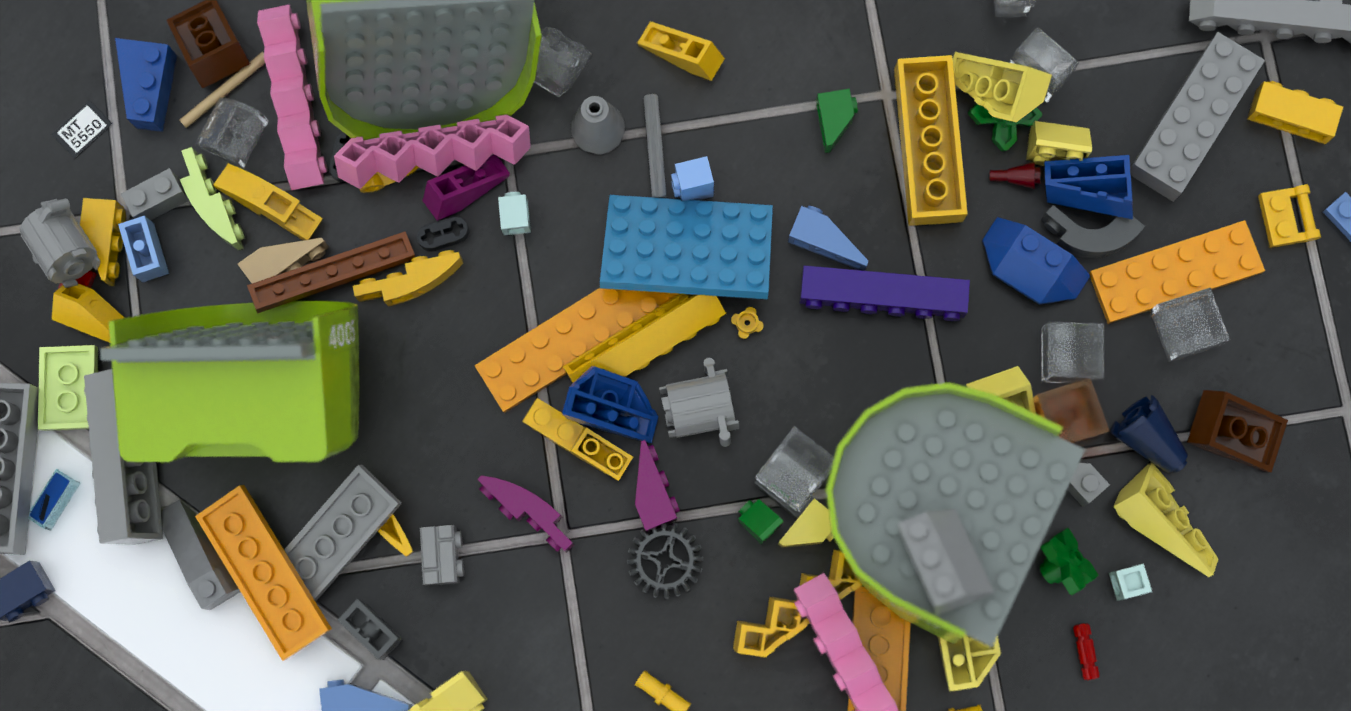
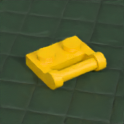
(1280, 218)

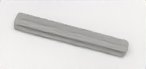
(655, 148)

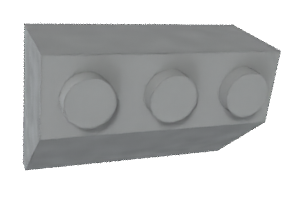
(944, 560)

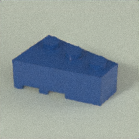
(146, 81)
(1091, 184)

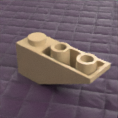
(281, 258)

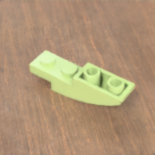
(212, 208)

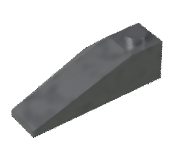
(197, 557)

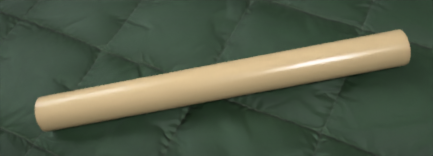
(223, 90)

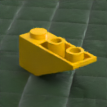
(100, 224)
(84, 311)

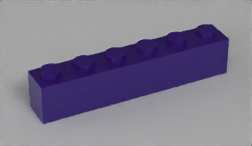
(884, 292)

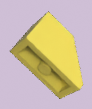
(810, 528)

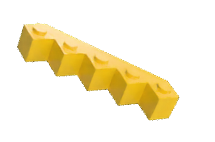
(782, 616)

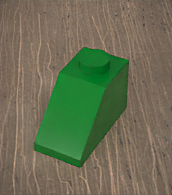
(835, 115)
(759, 520)

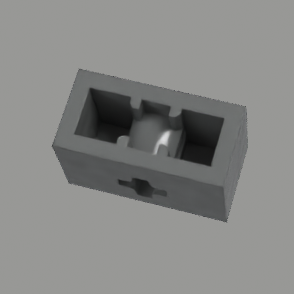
(370, 629)

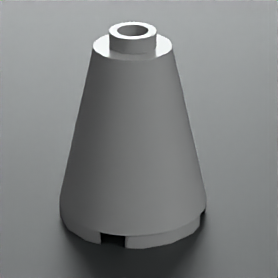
(597, 126)

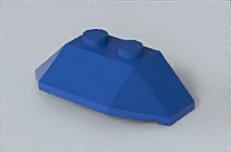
(1032, 263)
(611, 405)

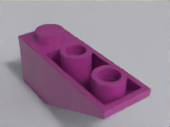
(651, 496)

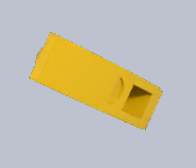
(268, 200)
(421, 277)
(577, 439)

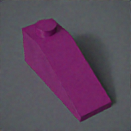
(462, 186)

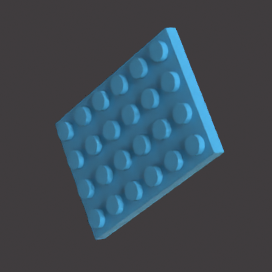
(687, 247)

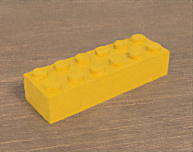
(930, 140)

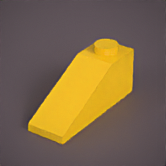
(682, 49)

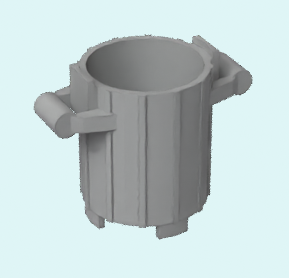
(59, 243)
(700, 405)

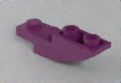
(518, 502)

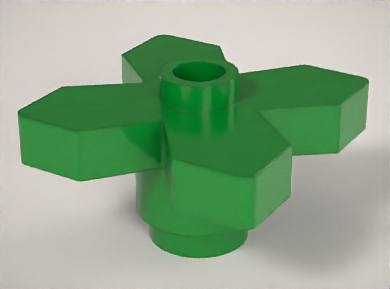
(1004, 131)
(1066, 563)

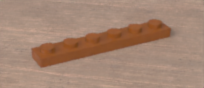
(331, 272)

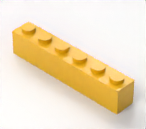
(650, 336)

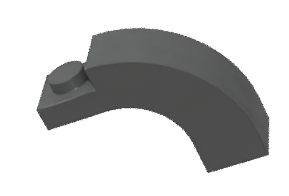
(1091, 242)

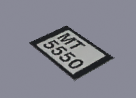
(81, 129)

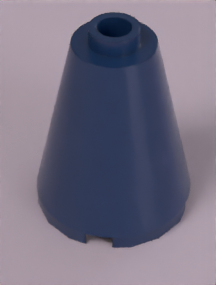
(1151, 435)

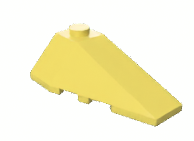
(1001, 87)
(1153, 512)
(457, 694)

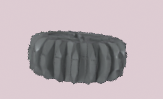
(687, 566)

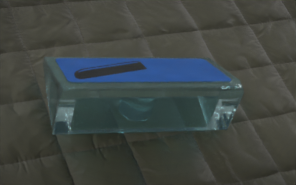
(53, 500)

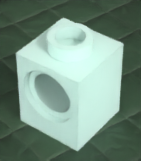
(514, 213)
(1130, 582)

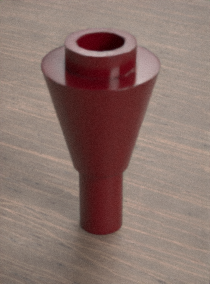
(1023, 175)

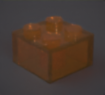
(1074, 409)

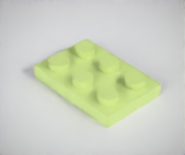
(62, 386)

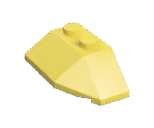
(967, 661)

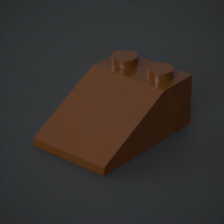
(208, 42)
(1237, 430)

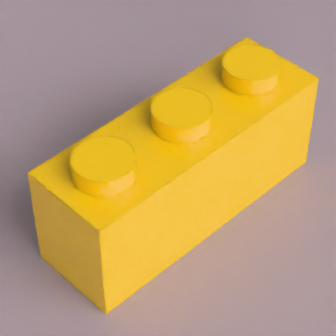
(1295, 112)

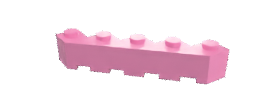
(292, 97)
(432, 149)
(842, 646)

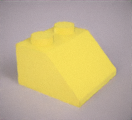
(1009, 385)

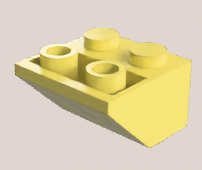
(1057, 142)

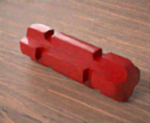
(1086, 651)

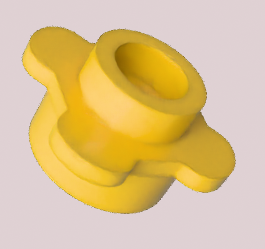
(750, 315)

